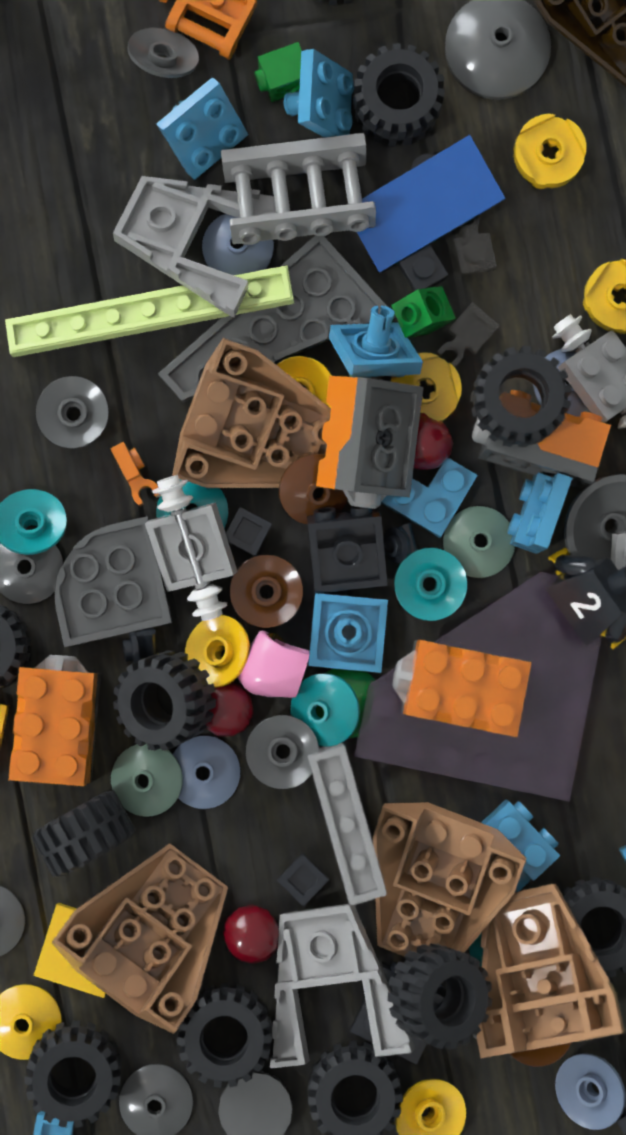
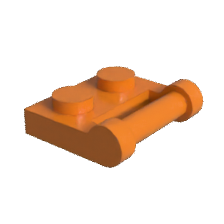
(227, 13)

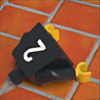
(590, 596)

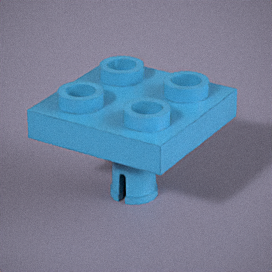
(323, 96)
(202, 128)
(375, 347)
(348, 633)

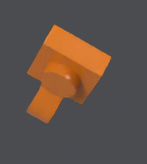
(130, 464)

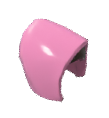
(274, 667)

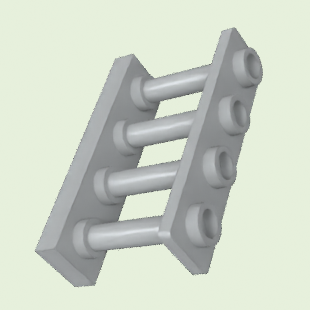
(293, 158)
(347, 824)

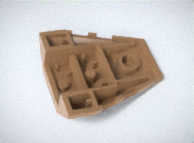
(542, 978)

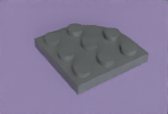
(110, 585)

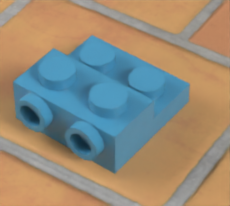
(541, 509)
(534, 845)

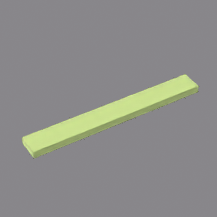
(139, 314)

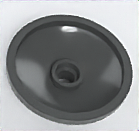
(493, 66)
(590, 511)

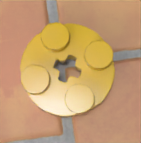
(542, 170)
(598, 298)
(446, 384)

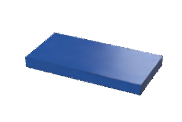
(429, 203)

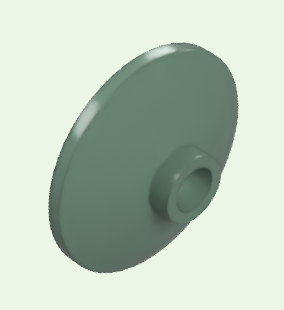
(460, 536)
(163, 775)

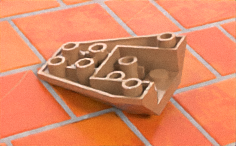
(247, 422)
(439, 876)
(148, 936)

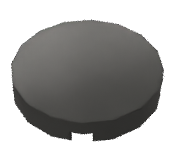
(256, 1106)

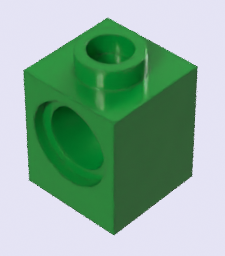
(279, 71)
(423, 311)

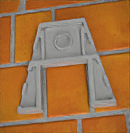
(163, 223)
(321, 950)

